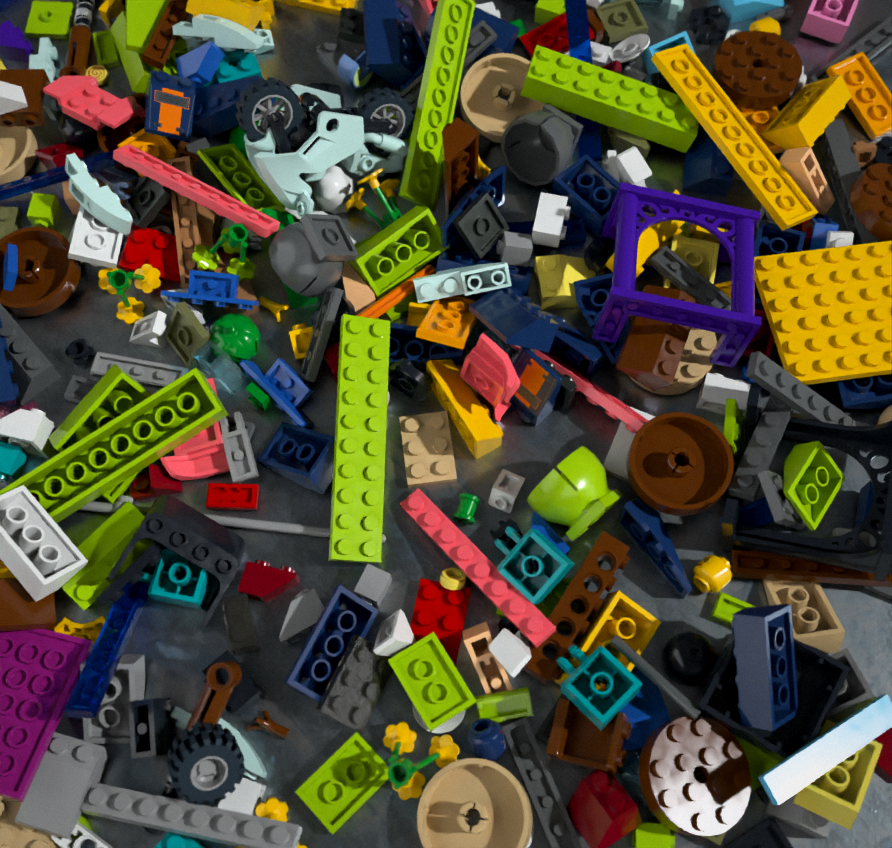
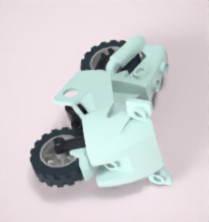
(310, 137)

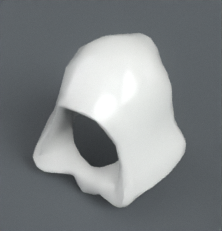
(333, 190)

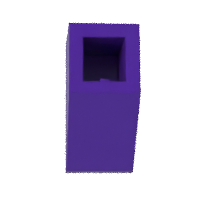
(12, 43)

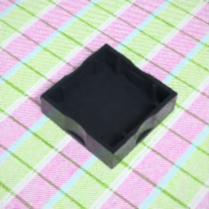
(818, 684)

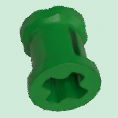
(466, 509)

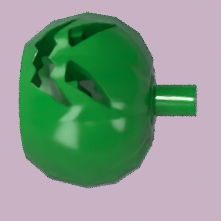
(235, 336)

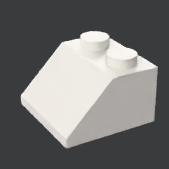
(28, 431)

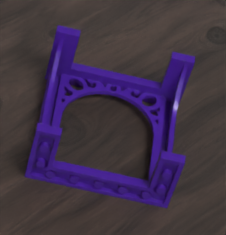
(735, 248)

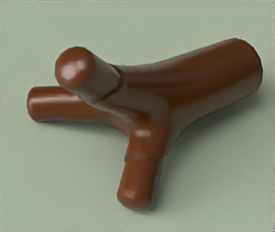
(269, 726)

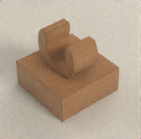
(864, 153)

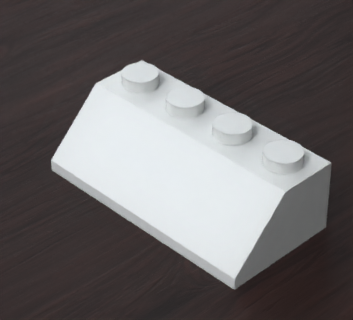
(35, 545)

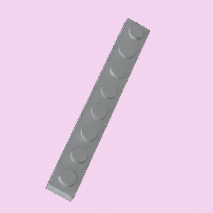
(189, 819)

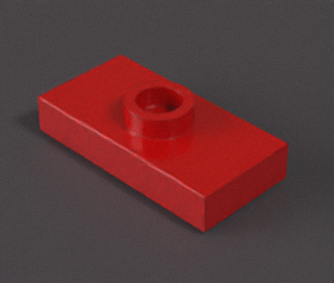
(232, 496)

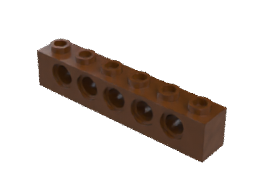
(606, 549)

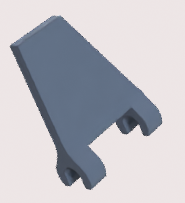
(118, 180)

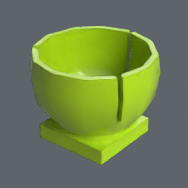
(576, 495)

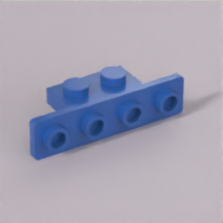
(214, 287)
(284, 387)

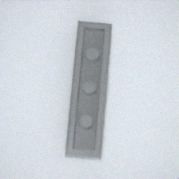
(144, 372)

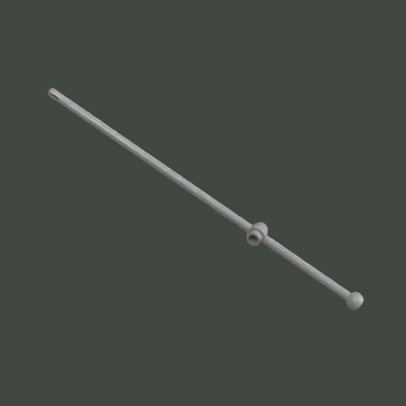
(223, 520)

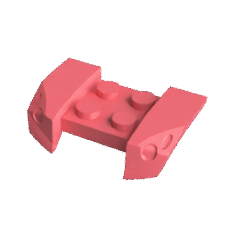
(90, 104)
(491, 375)
(200, 455)

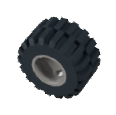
(205, 763)

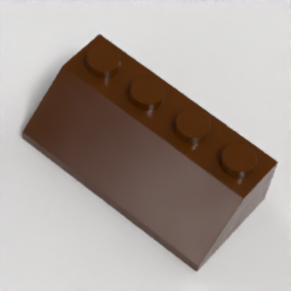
(459, 161)
(654, 346)

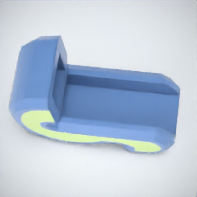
(354, 72)

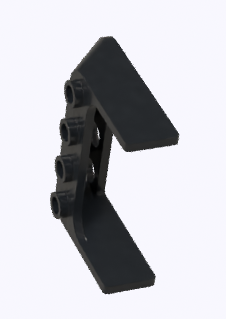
(194, 539)

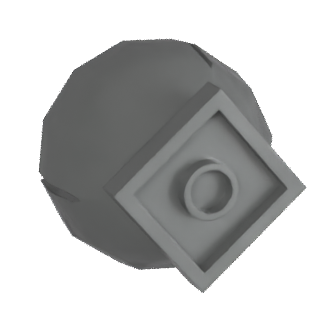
(543, 144)
(311, 251)

